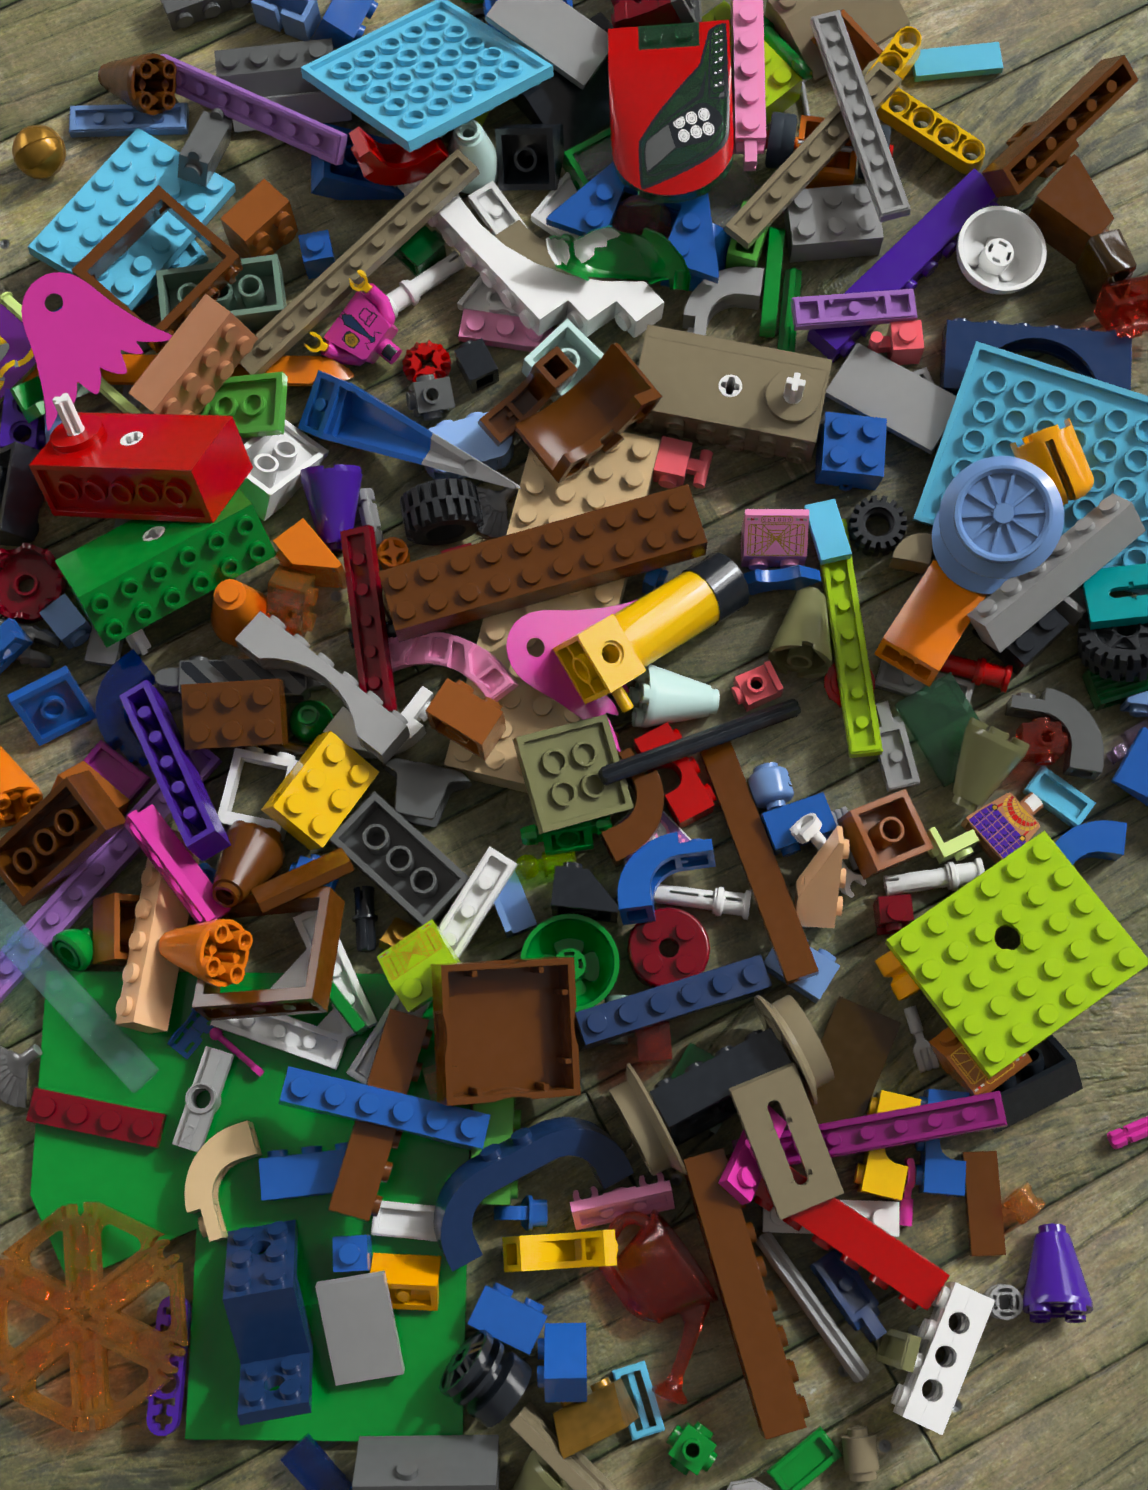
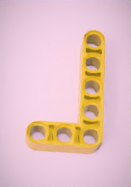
(916, 111)

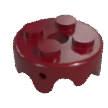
(28, 563)
(671, 924)

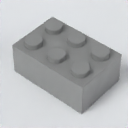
(832, 224)

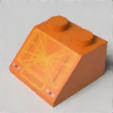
(305, 551)

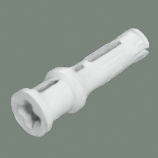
(410, 291)
(949, 876)
(718, 900)

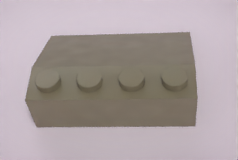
(792, 21)

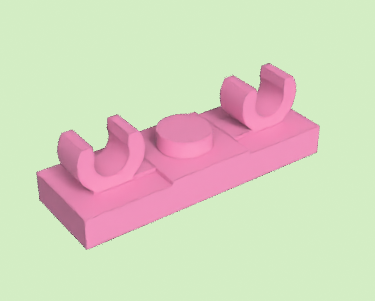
(606, 1207)

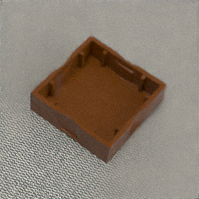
(505, 1030)

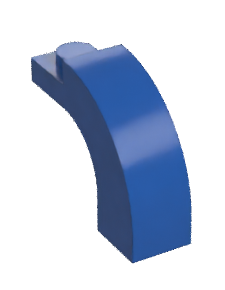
(1094, 840)
(651, 866)

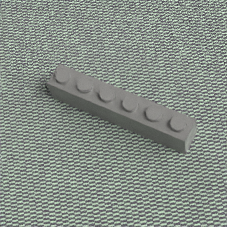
(1075, 559)

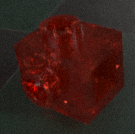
(1045, 740)

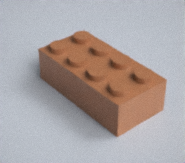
(194, 361)

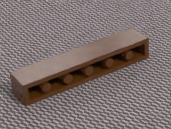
(1060, 126)
(370, 1144)

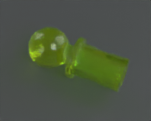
(529, 866)

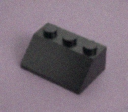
(19, 495)
(1040, 1083)

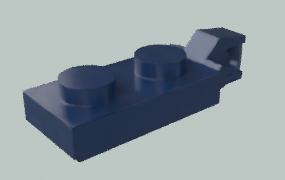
(849, 1294)

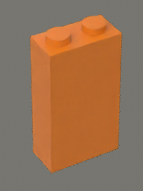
(928, 626)

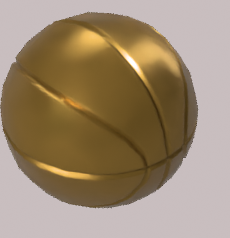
(39, 151)

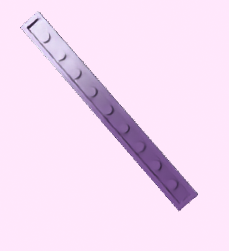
(94, 876)

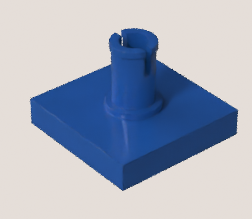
(52, 705)

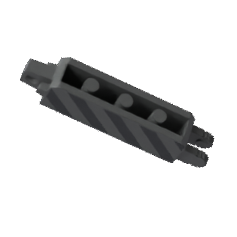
(232, 668)

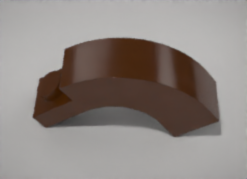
(536, 392)
(642, 823)

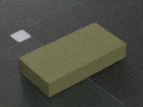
(898, 1349)

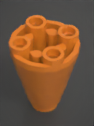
(17, 791)
(209, 950)

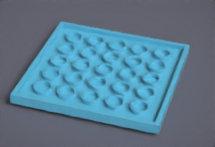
(426, 73)

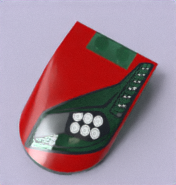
(671, 108)

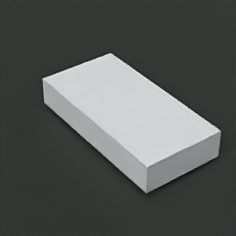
(404, 1221)

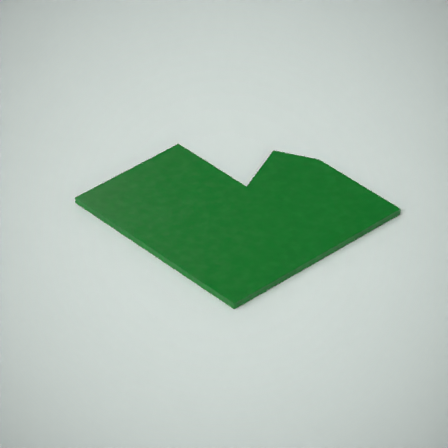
(151, 1189)

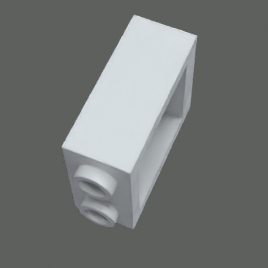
(256, 756)

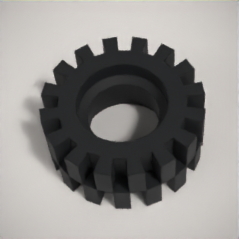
(877, 543)

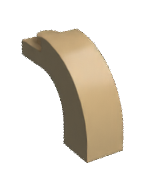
(208, 1169)

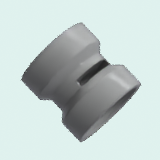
(1002, 1295)

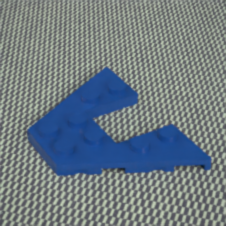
(598, 202)

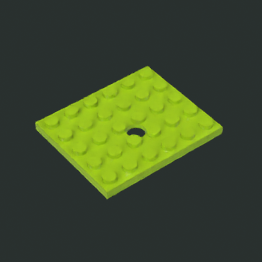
(1014, 999)

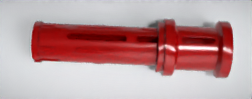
(979, 671)

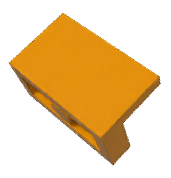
(410, 1279)

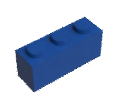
(300, 1174)

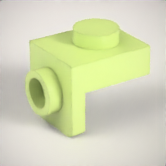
(958, 847)

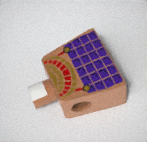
(1004, 824)

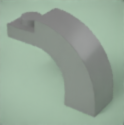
(736, 288)

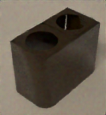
(1101, 259)

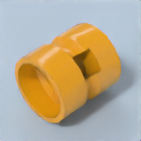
(902, 983)

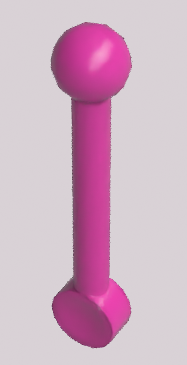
(216, 1034)

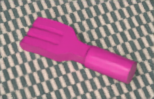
(906, 1204)

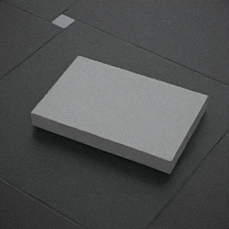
(360, 1328)

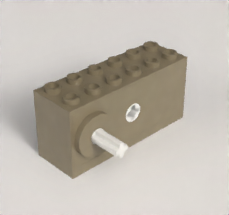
(734, 393)

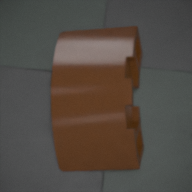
(590, 415)

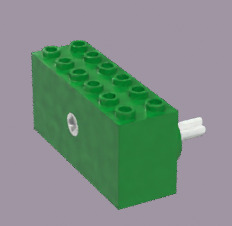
(159, 567)

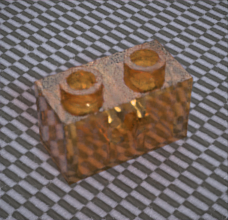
(292, 599)

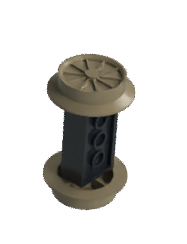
(702, 1096)

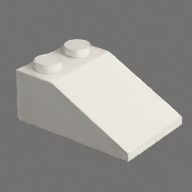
(277, 468)

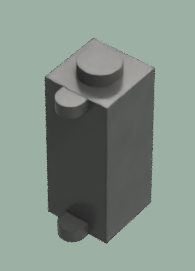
(205, 147)

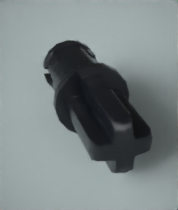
(365, 919)

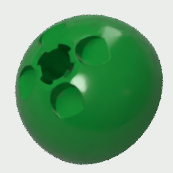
(589, 945)

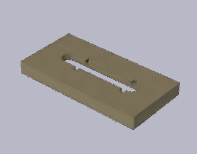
(751, 1105)
(542, 1437)

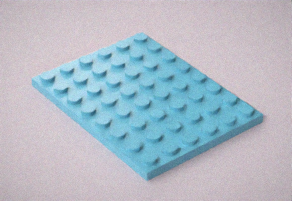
(1016, 396)

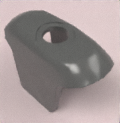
(424, 789)

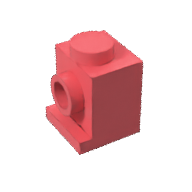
(751, 697)

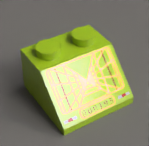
(410, 961)

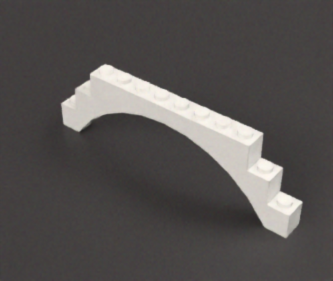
(538, 292)

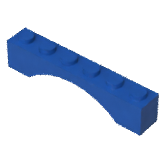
(384, 1108)

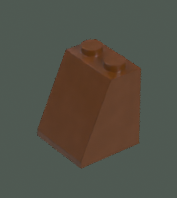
(1071, 210)

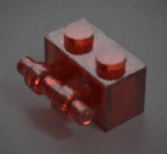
(1124, 307)

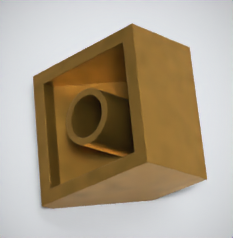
(603, 1414)

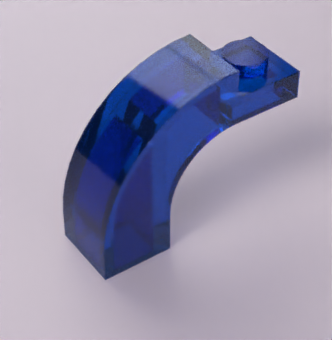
(110, 712)

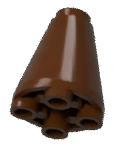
(142, 82)
(248, 862)

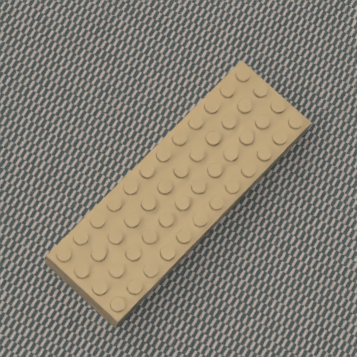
(609, 480)

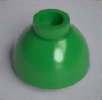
(309, 720)
(74, 948)

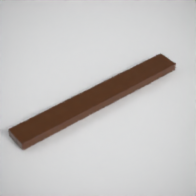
(759, 863)

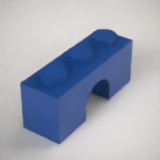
(936, 1171)

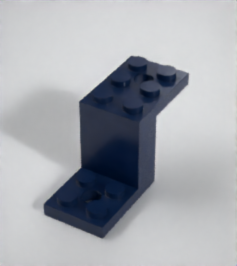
(268, 1322)

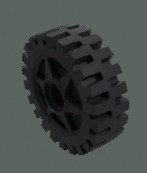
(1114, 650)

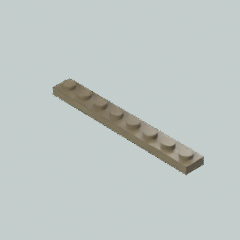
(804, 164)

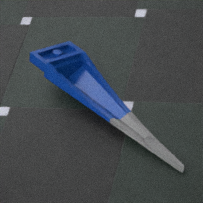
(357, 419)

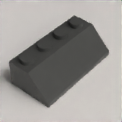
(271, 68)

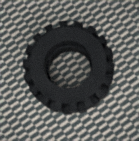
(441, 512)

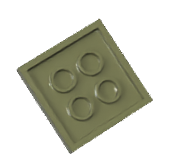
(563, 774)

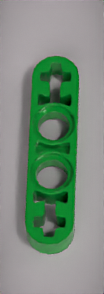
(772, 282)

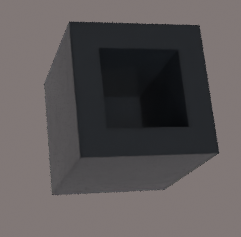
(476, 365)

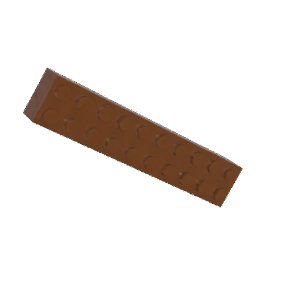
(543, 562)

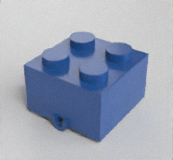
(850, 451)

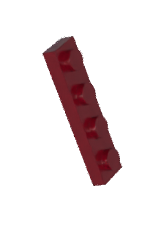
(96, 1117)

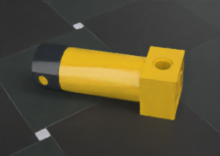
(627, 642)

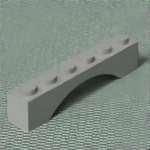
(274, 648)

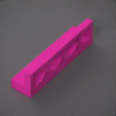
(174, 864)

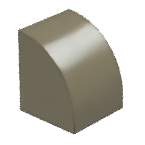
(913, 553)

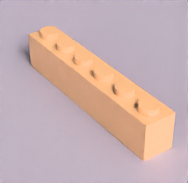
(148, 976)

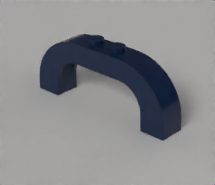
(511, 1160)

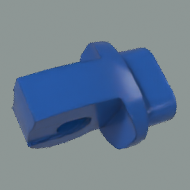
(530, 1213)

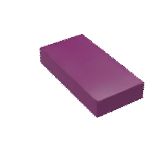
(117, 770)

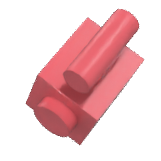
(902, 343)
(675, 462)

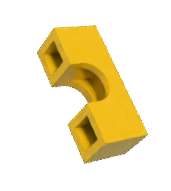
(879, 1174)

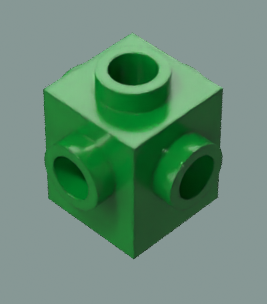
(687, 1434)

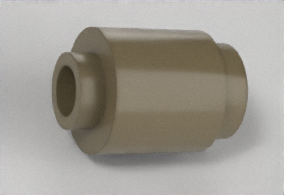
(860, 1454)

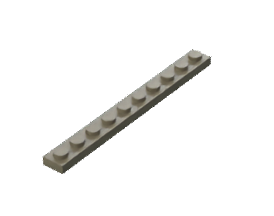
(364, 255)

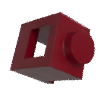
(892, 913)

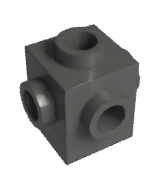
(439, 392)

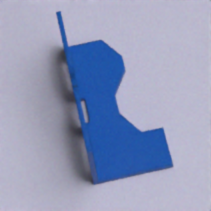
(190, 1035)

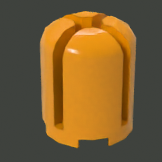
(1060, 457)

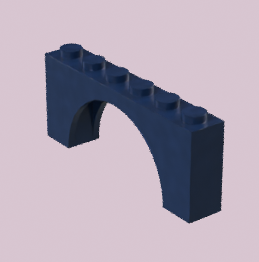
(1086, 351)

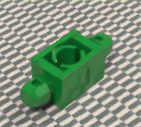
(566, 839)

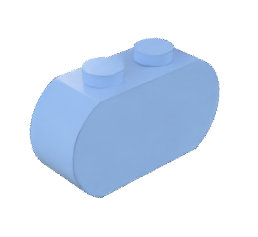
(474, 441)

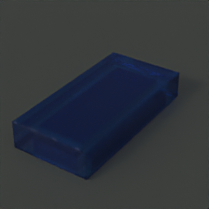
(314, 1467)

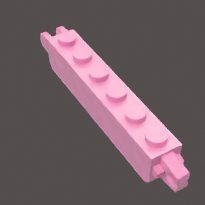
(748, 80)

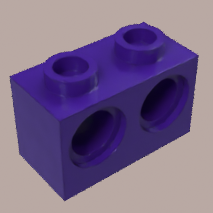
(15, 426)

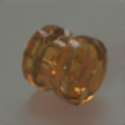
(1024, 1203)

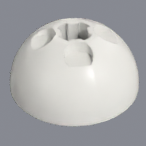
(1001, 237)

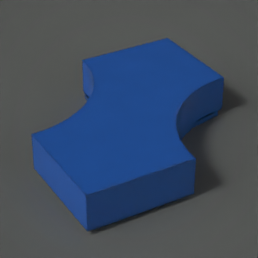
(781, 579)

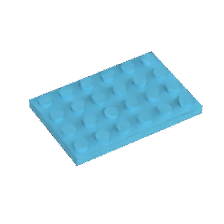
(110, 196)

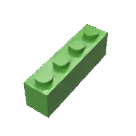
(501, 1126)

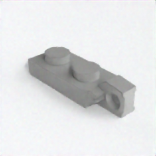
(897, 757)

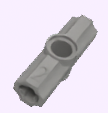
(210, 1077)

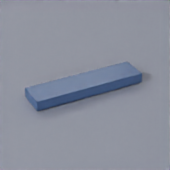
(124, 119)

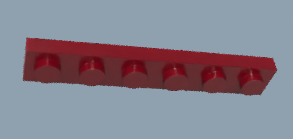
(368, 614)

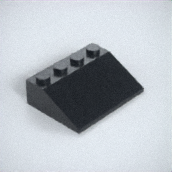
(562, 102)

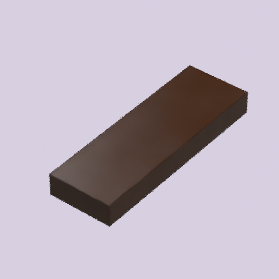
(302, 880)
(983, 1204)

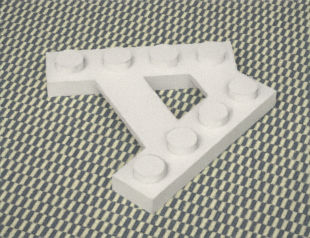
(319, 1043)

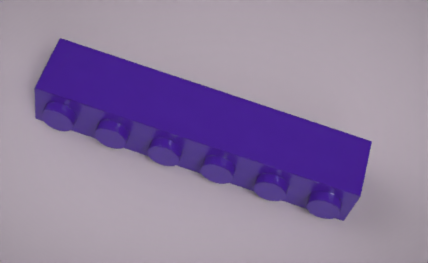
(175, 771)

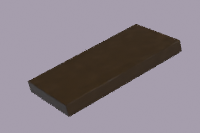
(857, 1048)

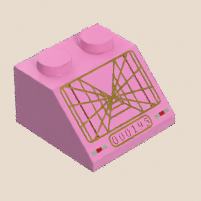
(774, 538)

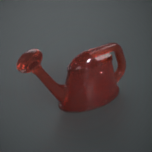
(661, 1284)

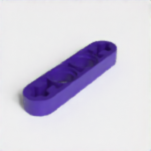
(173, 1411)

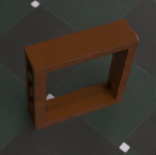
(131, 229)
(283, 1001)

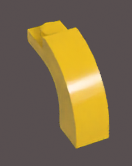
(560, 1251)

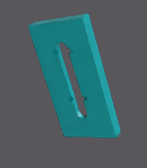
(1107, 611)

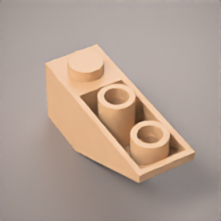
(819, 884)

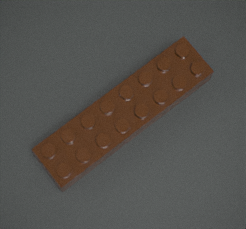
(745, 1299)

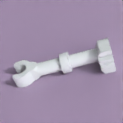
(808, 829)

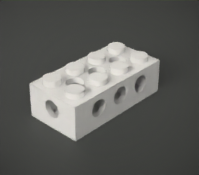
(959, 1347)

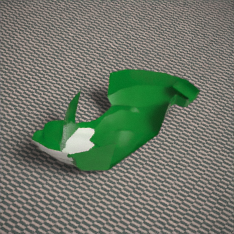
(620, 256)

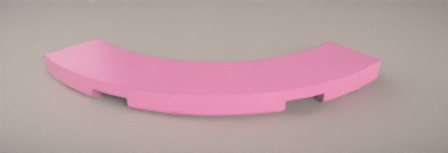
(458, 654)

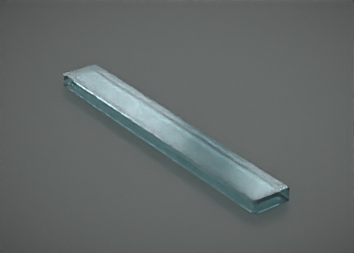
(73, 1002)

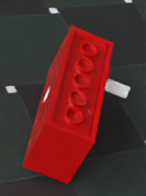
(140, 465)

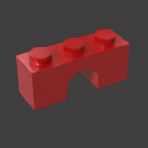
(691, 798)

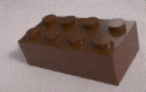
(57, 837)

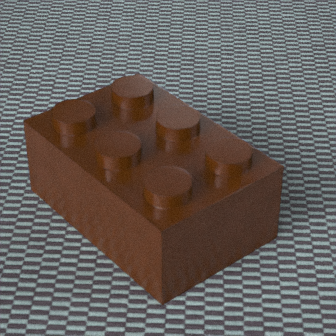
(234, 714)

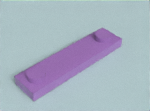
(853, 309)

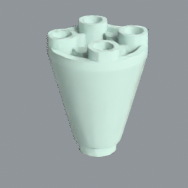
(479, 149)
(670, 698)

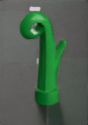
(785, 51)

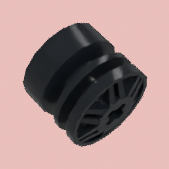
(485, 1378)

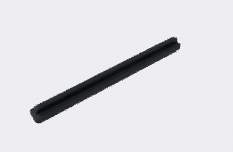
(698, 742)

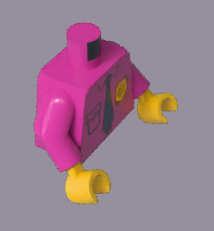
(362, 329)

